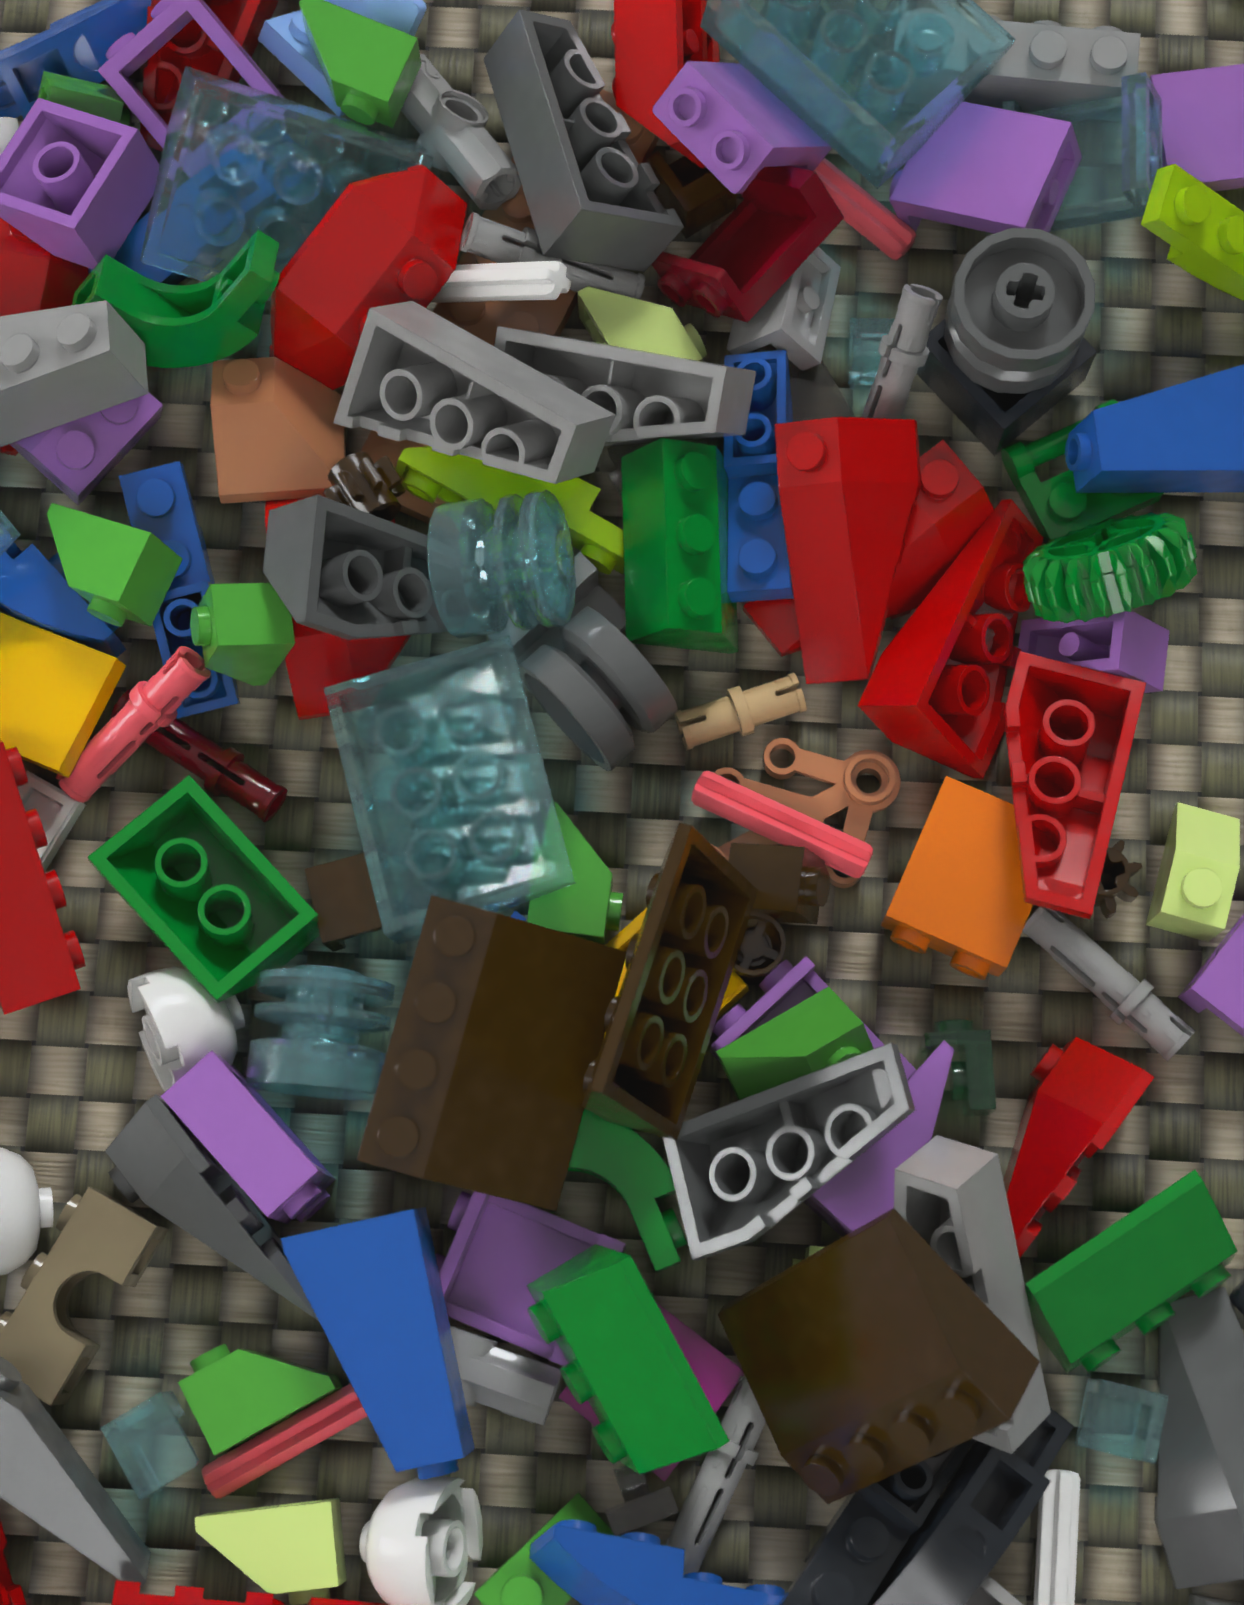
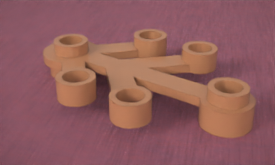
(829, 802)

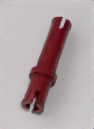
(258, 792)

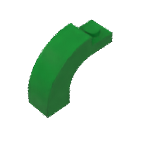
(193, 321)
(640, 1178)

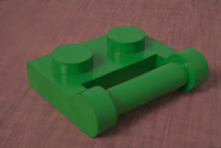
(1054, 502)

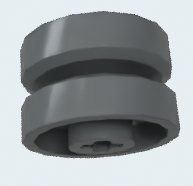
(1018, 310)
(598, 688)

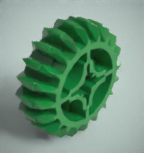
(1110, 567)

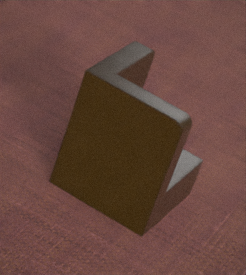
(692, 193)
(343, 900)

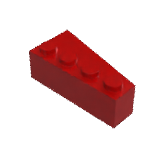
(34, 952)

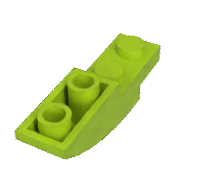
(1200, 227)
(463, 478)

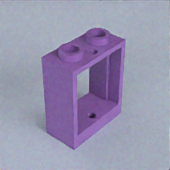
(168, 19)
(250, 1140)

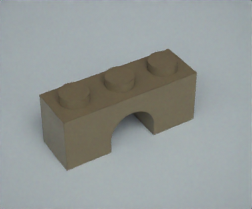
(95, 1238)

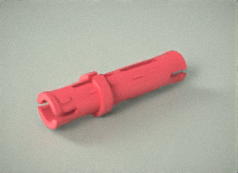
(150, 707)

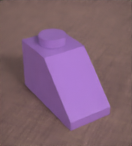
(1115, 645)

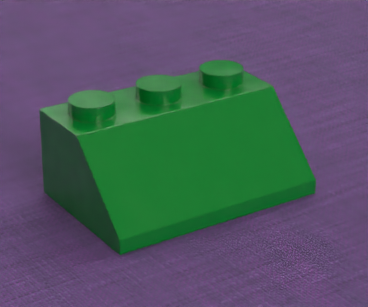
(677, 547)
(206, 891)
(1131, 1275)
(624, 1361)

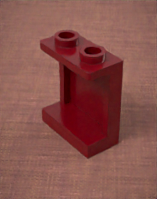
(756, 246)

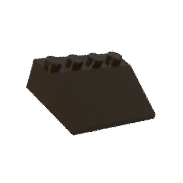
(670, 989)
(491, 1054)
(873, 1358)

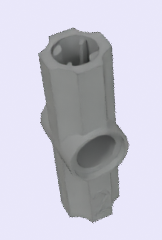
(455, 135)
(504, 1378)

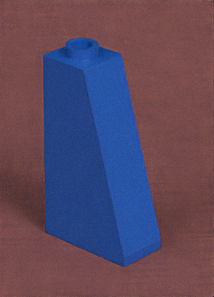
(1164, 440)
(391, 1330)

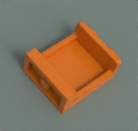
(963, 884)

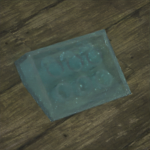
(863, 71)
(254, 164)
(448, 785)

